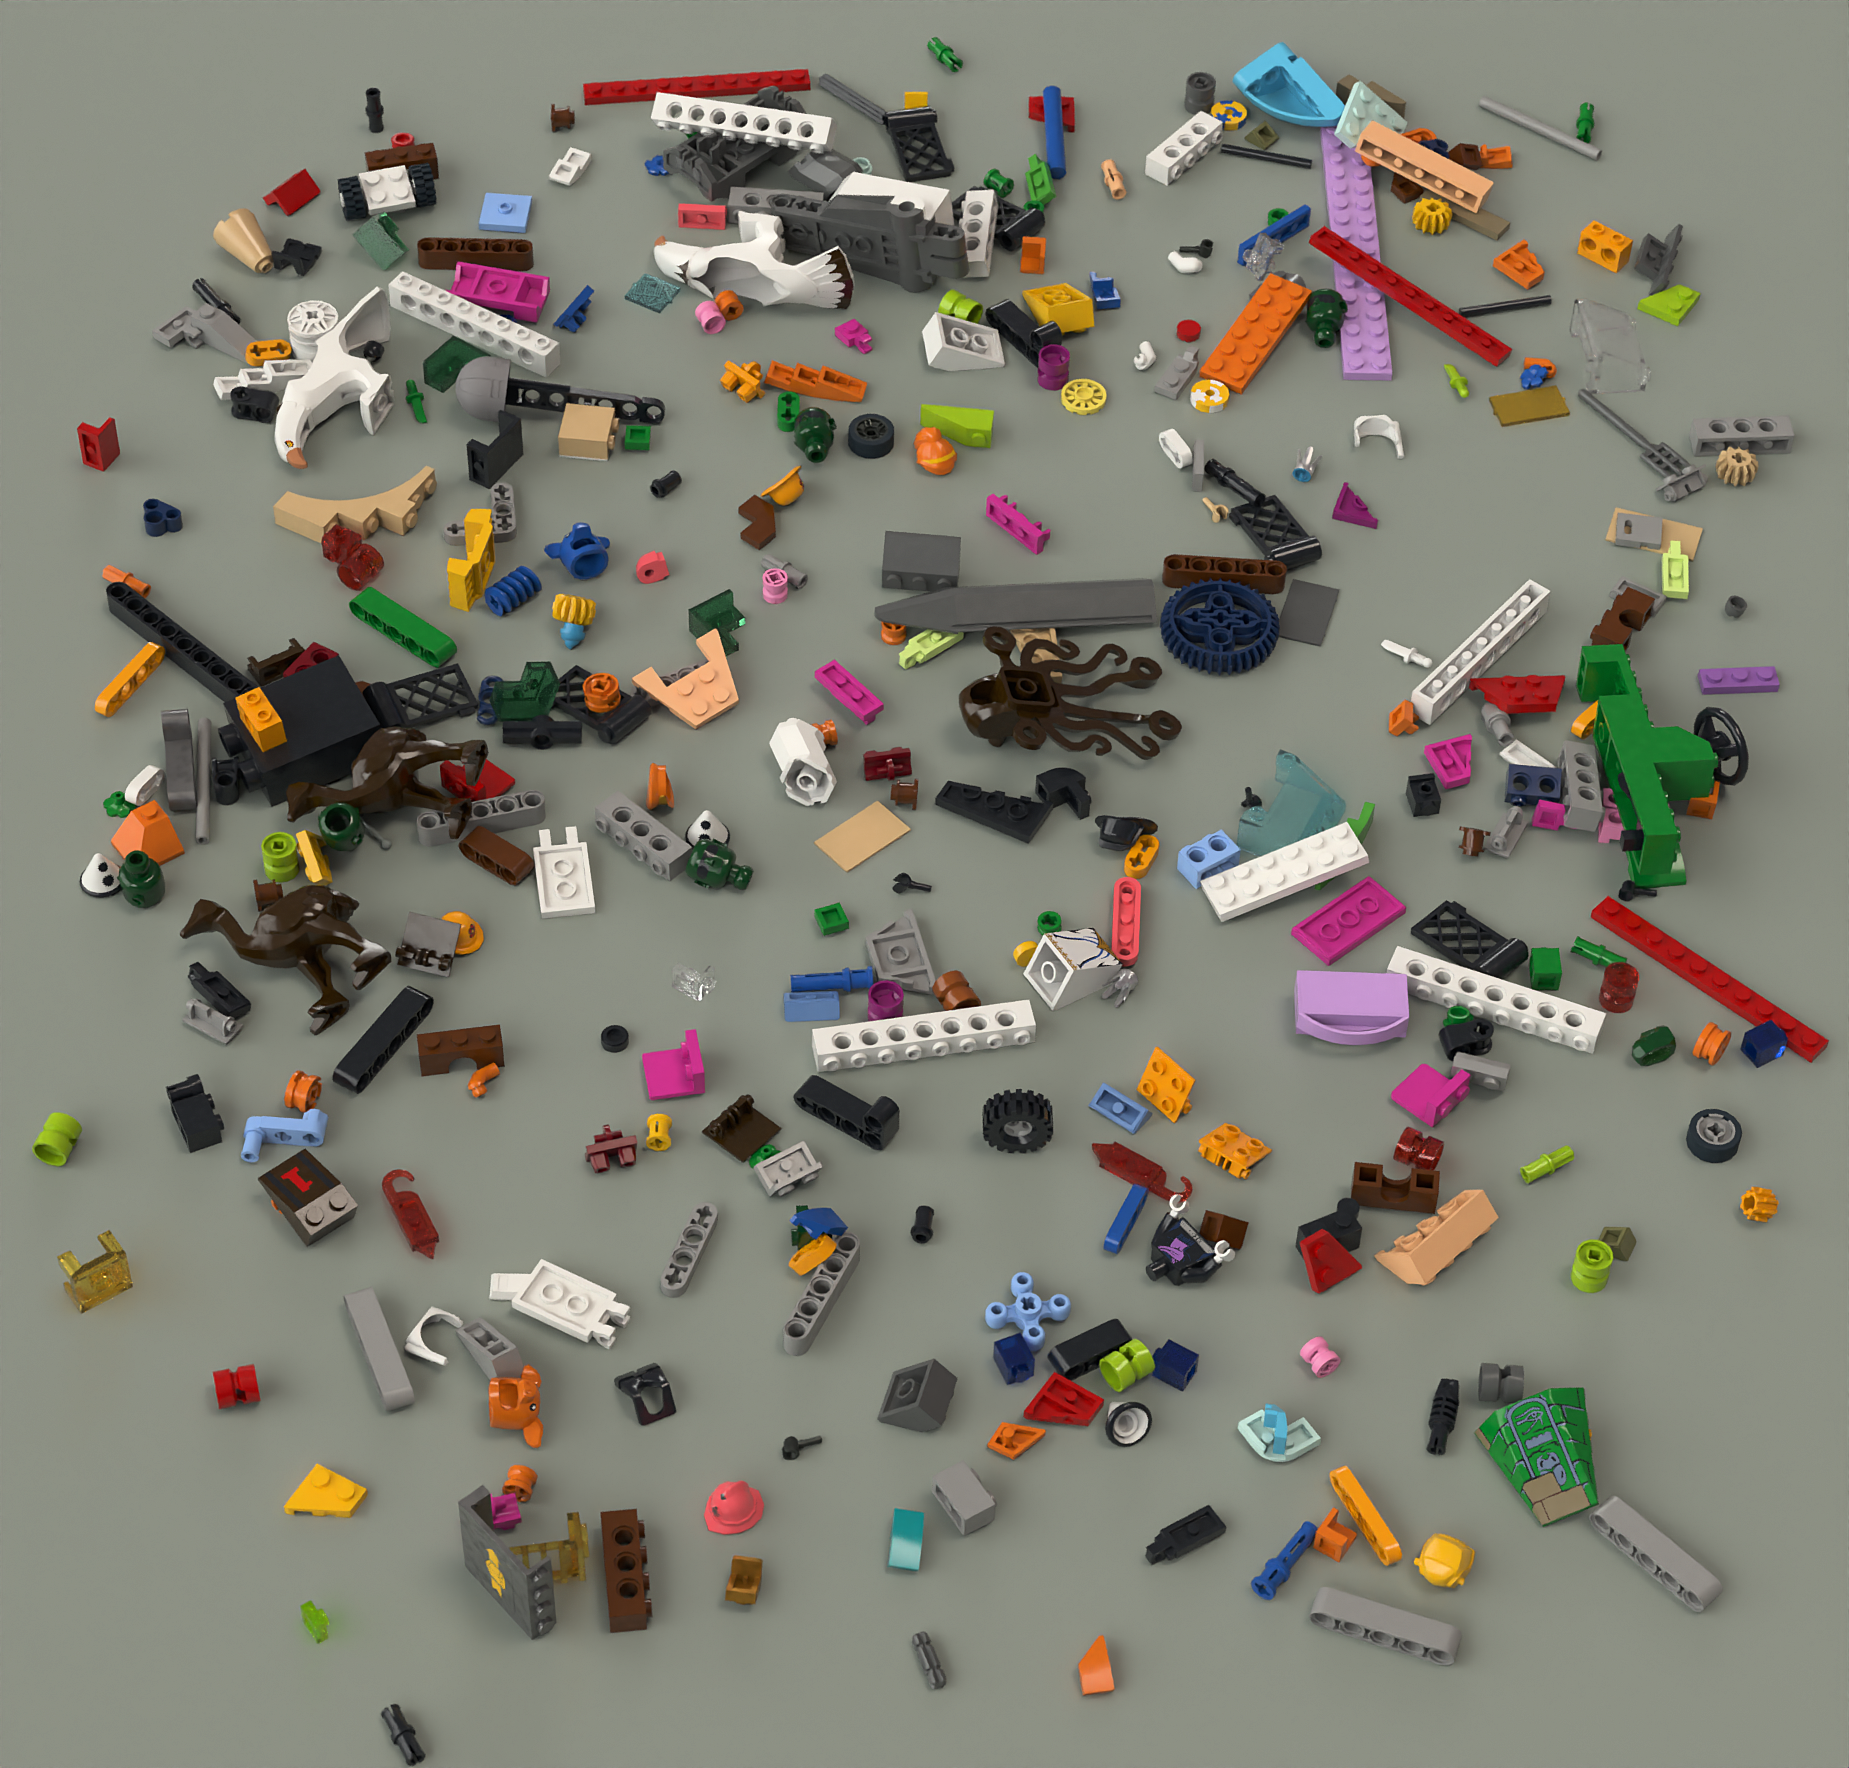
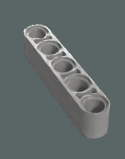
(494, 814)
(829, 1279)
(379, 1349)
(1656, 1553)
(1385, 1626)

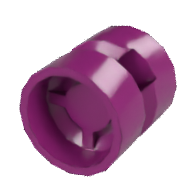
(1053, 367)
(885, 1001)

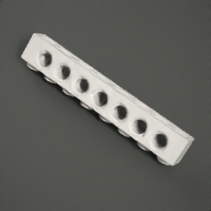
(668, 105)
(474, 324)
(1480, 651)
(1499, 1000)
(923, 1035)

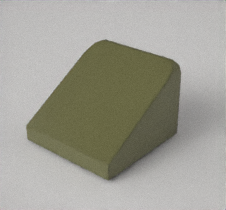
(1262, 136)
(1619, 1240)

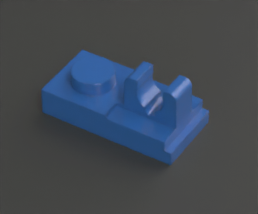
(573, 314)

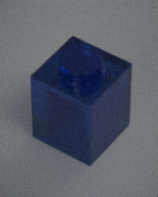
(1764, 1043)
(1014, 1359)
(1175, 1364)

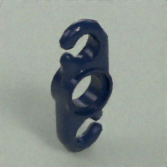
(485, 692)

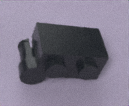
(195, 1114)
(1340, 1224)

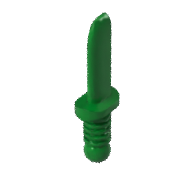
(415, 399)

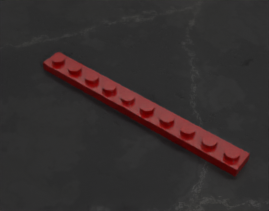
(695, 86)
(1410, 296)
(1706, 976)

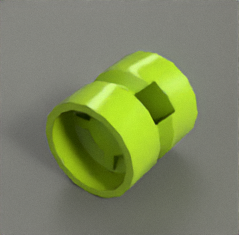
(957, 306)
(280, 857)
(57, 1139)
(1591, 1266)
(1128, 1364)

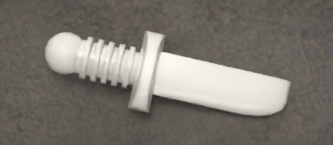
(1409, 655)

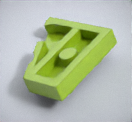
(1671, 304)

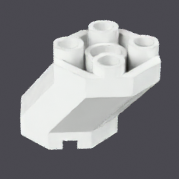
(802, 760)

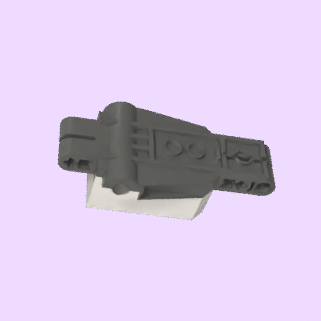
(882, 226)

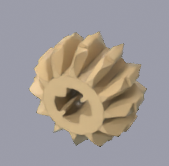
(1736, 466)

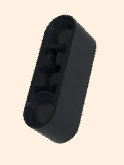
(1083, 1352)

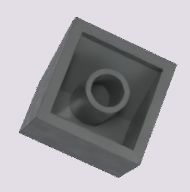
(918, 1396)

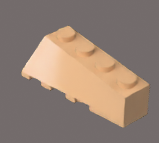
(1440, 1238)

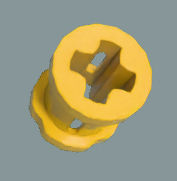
(658, 1132)

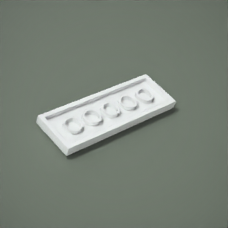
(1284, 871)

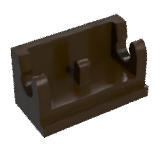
(274, 666)

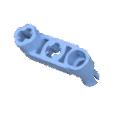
(278, 1130)

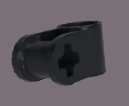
(255, 405)
(226, 780)
(1466, 1039)

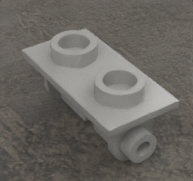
(1691, 477)
(1507, 832)
(211, 1021)

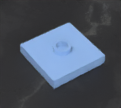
(505, 212)

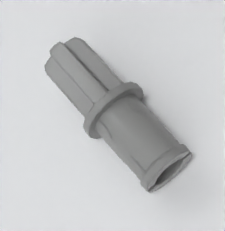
(794, 576)

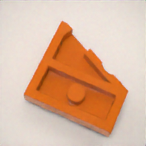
(1520, 265)

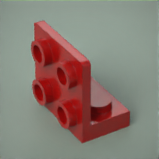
(491, 783)

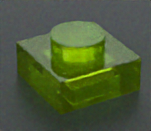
(315, 1621)

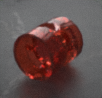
(360, 567)
(1619, 987)
(1418, 1150)

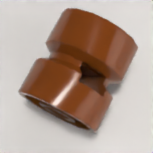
(954, 991)

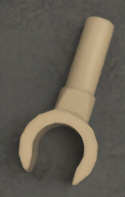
(1216, 510)

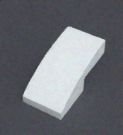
(571, 167)

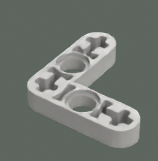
(498, 519)

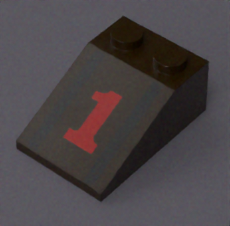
(309, 1196)

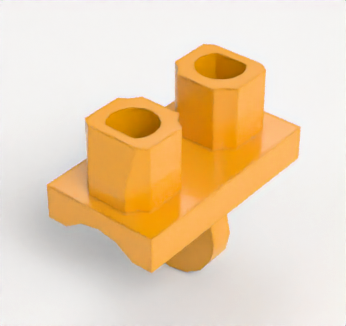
(747, 376)

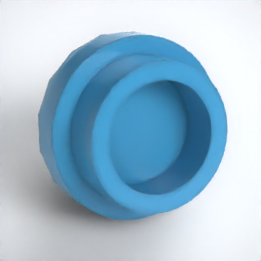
(572, 634)

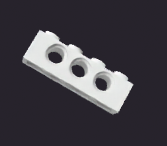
(1184, 148)
(979, 226)

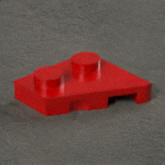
(1036, 111)
(1064, 1403)

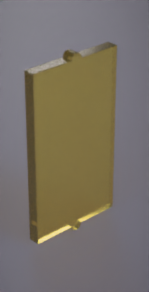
(1529, 406)

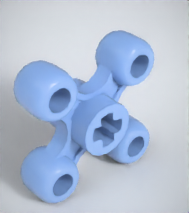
(1028, 1311)

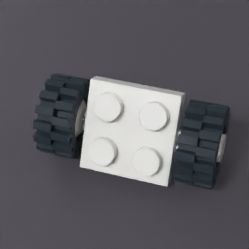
(387, 191)

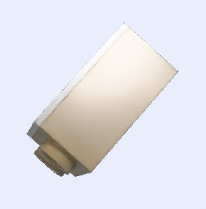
(587, 432)

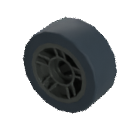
(871, 436)

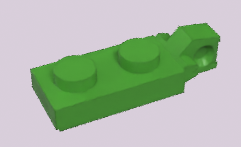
(1040, 180)

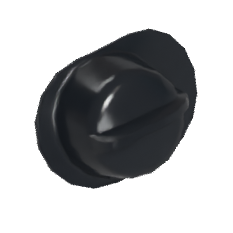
(1122, 832)

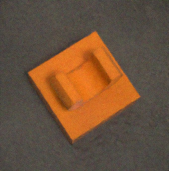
(1403, 719)

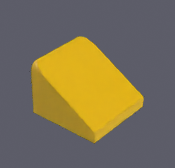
(915, 99)

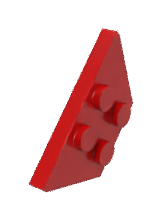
(1521, 694)

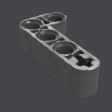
(179, 759)

